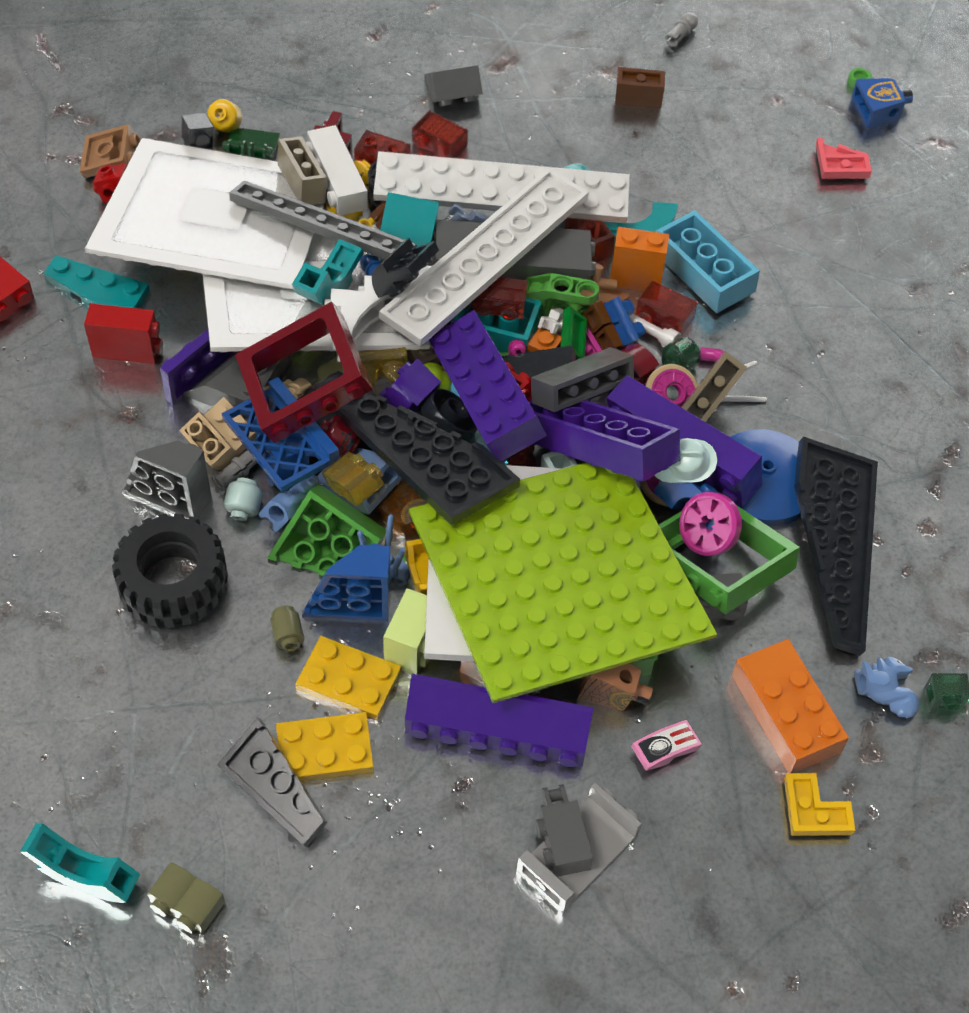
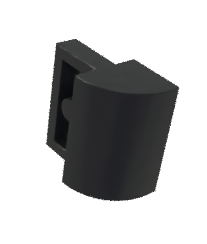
(401, 267)

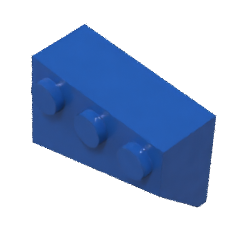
(355, 587)

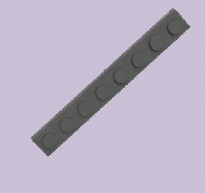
(314, 219)

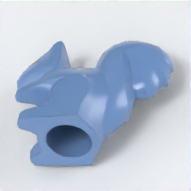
(286, 503)
(883, 686)

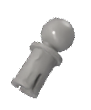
(682, 29)

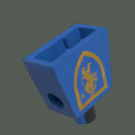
(880, 100)

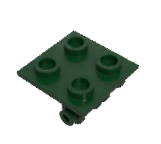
(252, 143)

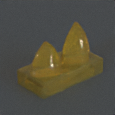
(383, 362)

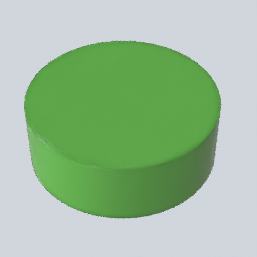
(858, 73)

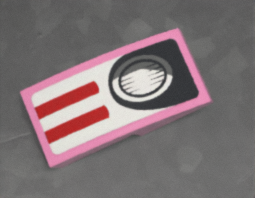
(666, 744)

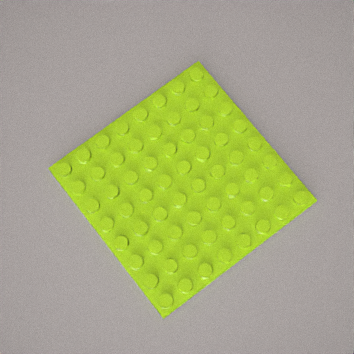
(562, 580)

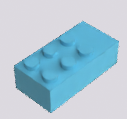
(708, 262)

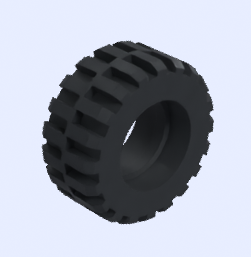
(165, 539)

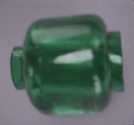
(681, 352)

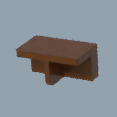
(640, 87)

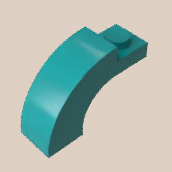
(660, 216)

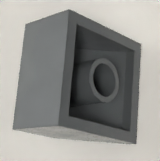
(454, 84)

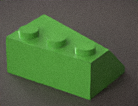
(323, 532)

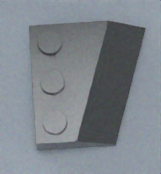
(227, 382)

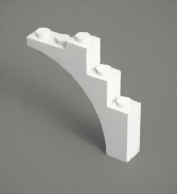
(361, 306)

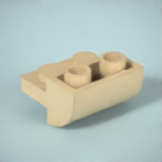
(215, 436)

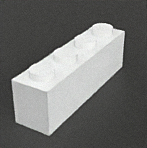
(343, 180)

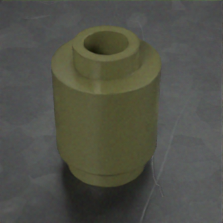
(286, 628)

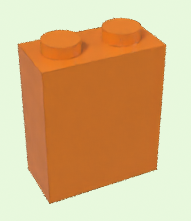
(638, 258)

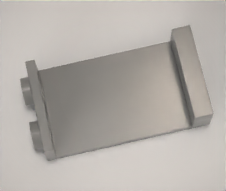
(609, 833)

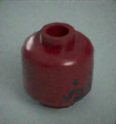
(340, 435)

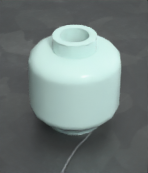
(243, 499)

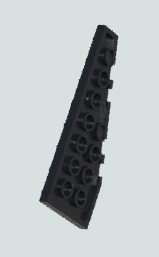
(437, 464)
(838, 517)

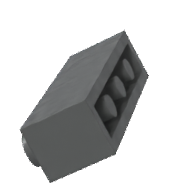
(581, 379)

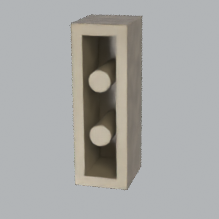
(301, 170)
(714, 386)

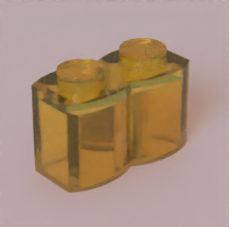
(353, 478)

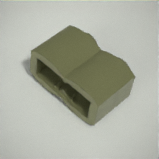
(185, 898)

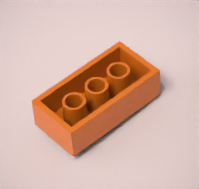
(789, 706)

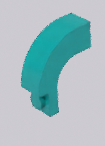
(336, 273)
(86, 872)

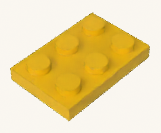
(348, 677)
(327, 746)

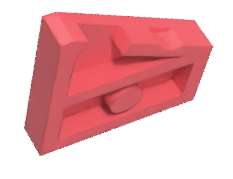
(842, 162)

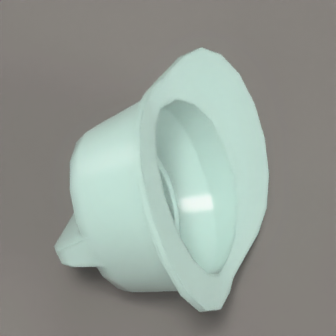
(695, 464)

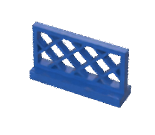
(313, 437)

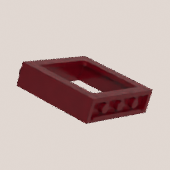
(319, 402)

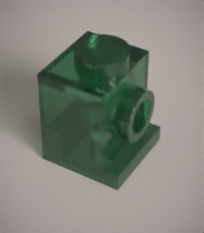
(947, 691)

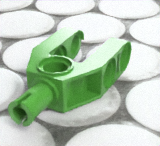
(543, 289)

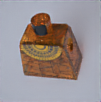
(398, 503)

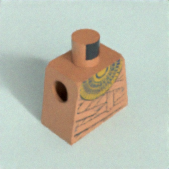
(615, 687)

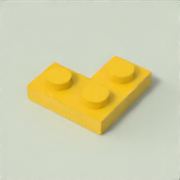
(811, 816)

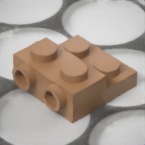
(108, 148)

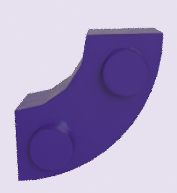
(412, 386)

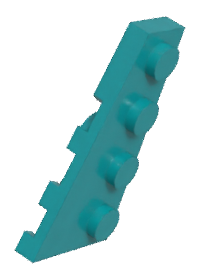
(95, 284)

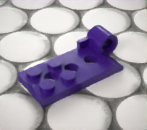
(189, 366)

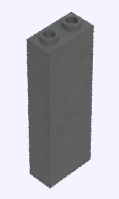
(560, 252)

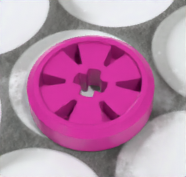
(694, 520)

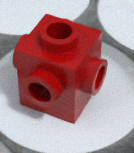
(107, 180)

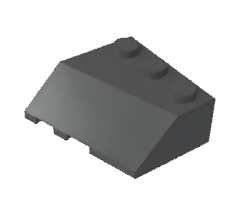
(171, 478)

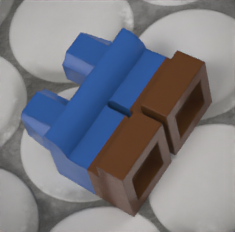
(613, 323)

